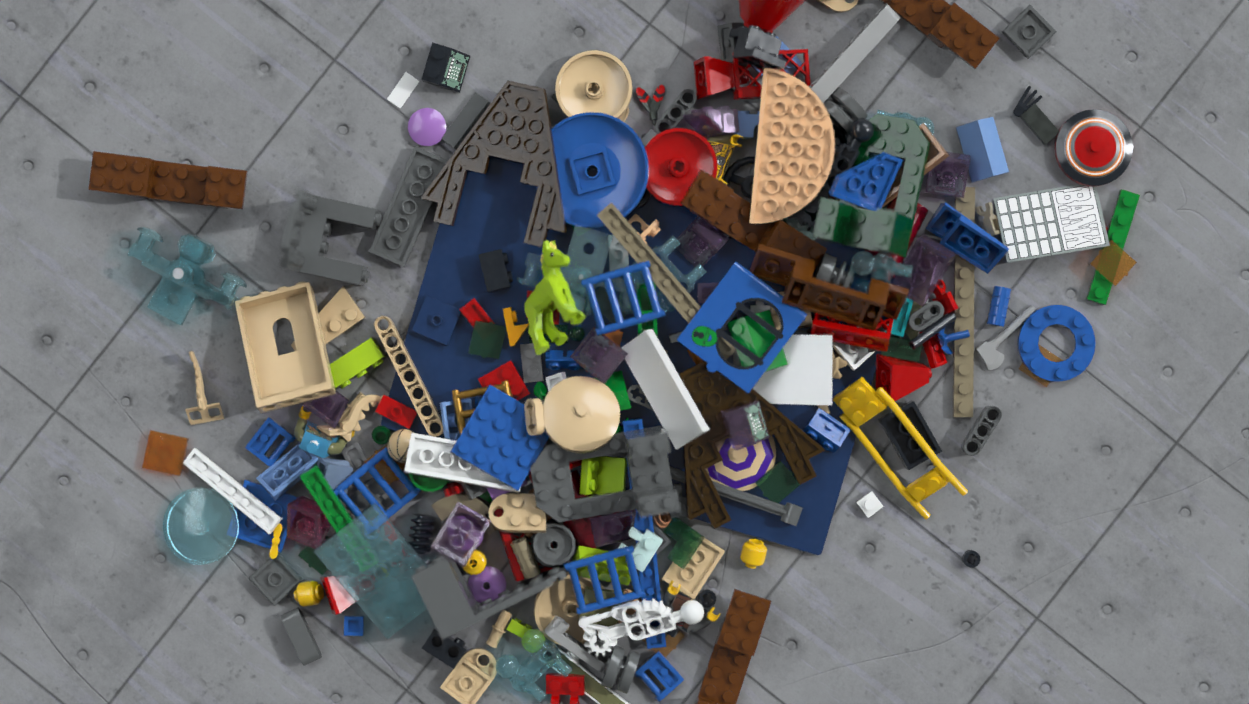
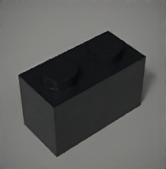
(495, 270)

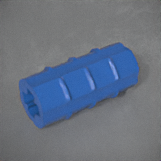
(999, 306)

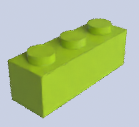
(517, 627)

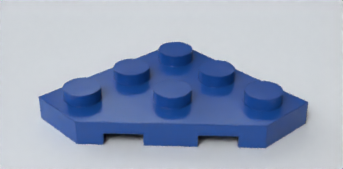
(867, 182)

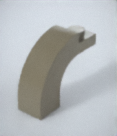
(446, 505)

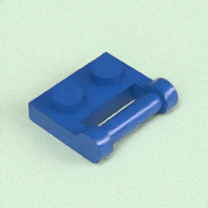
(265, 438)
(664, 673)

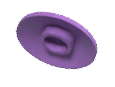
(493, 577)

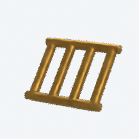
(457, 396)

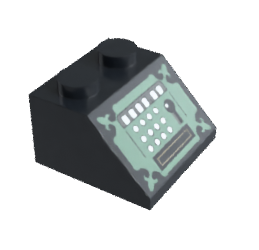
(445, 67)

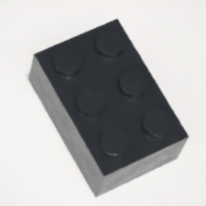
(901, 439)

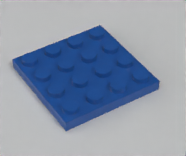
(499, 440)

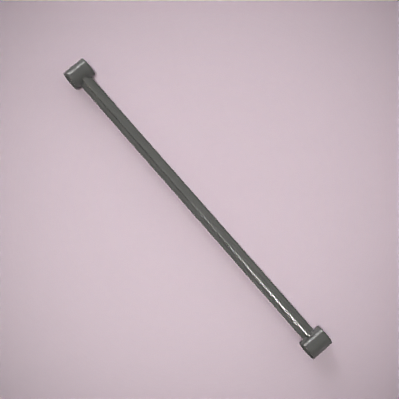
(789, 513)

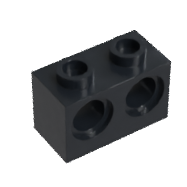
(442, 652)

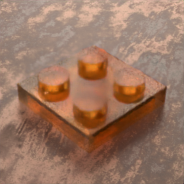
(165, 452)

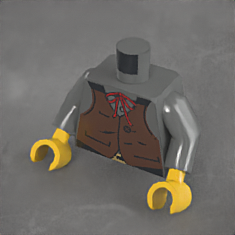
(675, 599)

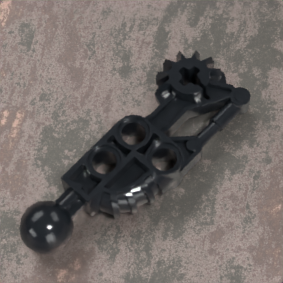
(860, 132)

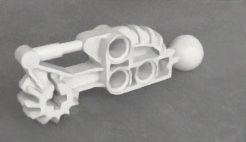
(646, 611)

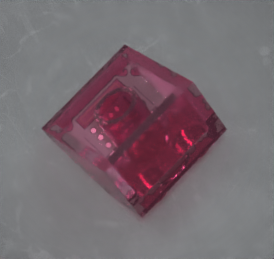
(306, 522)

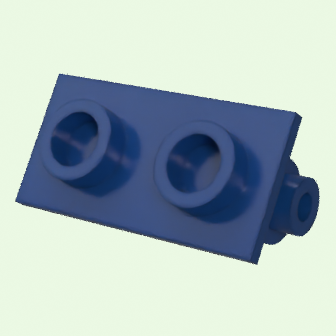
(556, 361)

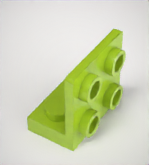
(603, 475)

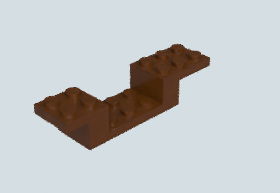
(947, 27)
(168, 180)
(731, 214)
(825, 297)
(733, 648)

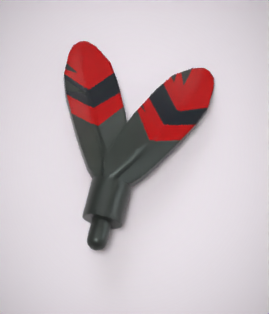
(651, 105)

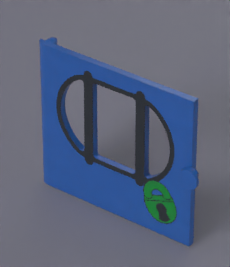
(709, 322)

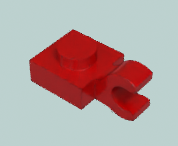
(944, 298)

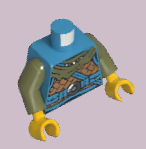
(316, 441)

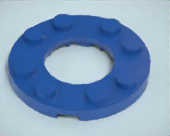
(1030, 351)

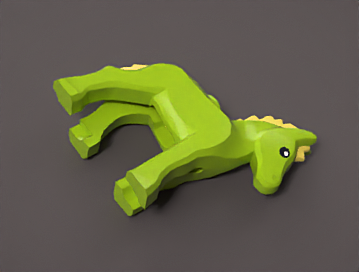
(549, 295)

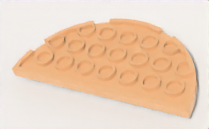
(792, 148)

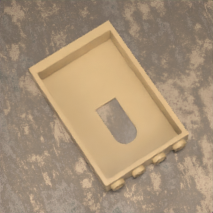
(289, 377)

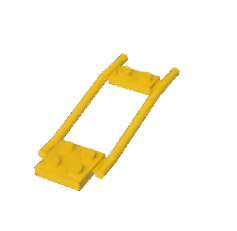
(861, 404)

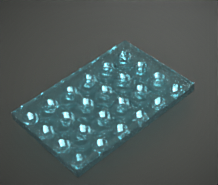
(376, 569)

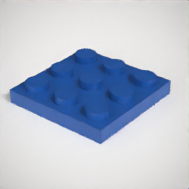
(250, 531)

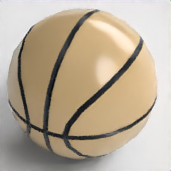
(399, 444)

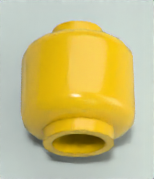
(753, 553)
(481, 563)
(309, 593)

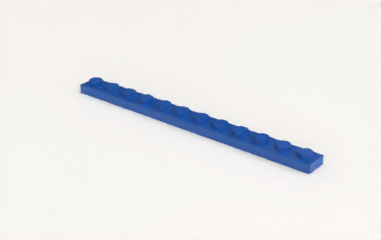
(649, 577)

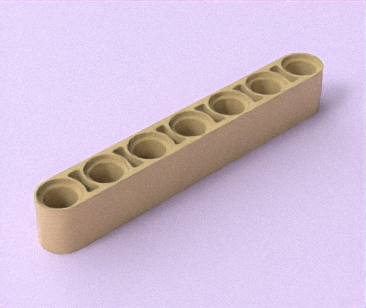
(402, 369)

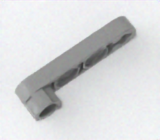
(556, 631)

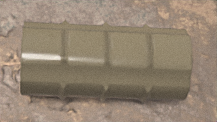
(525, 557)

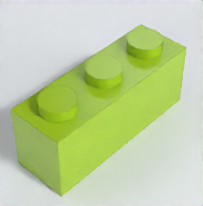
(356, 363)
(601, 567)

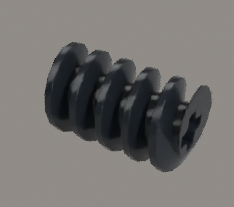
(421, 534)

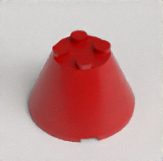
(767, 13)

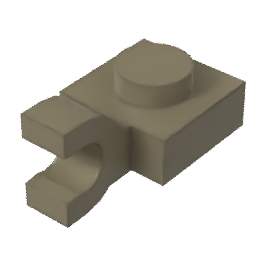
(990, 221)

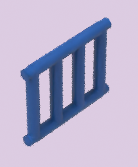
(620, 323)
(369, 467)
(590, 563)

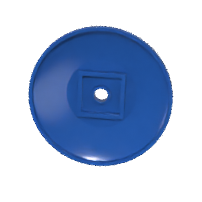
(621, 164)

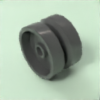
(843, 110)
(562, 539)
(620, 669)

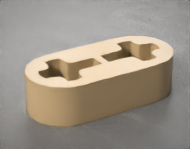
(534, 416)

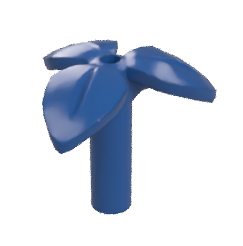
(945, 338)

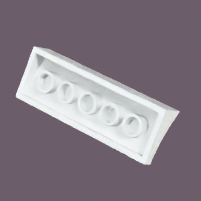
(664, 389)
(433, 458)

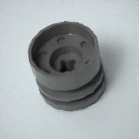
(830, 273)

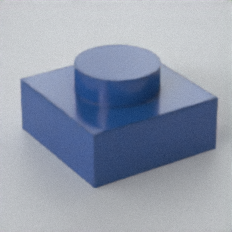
(353, 625)

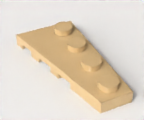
(338, 316)

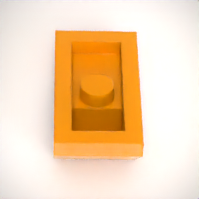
(514, 332)

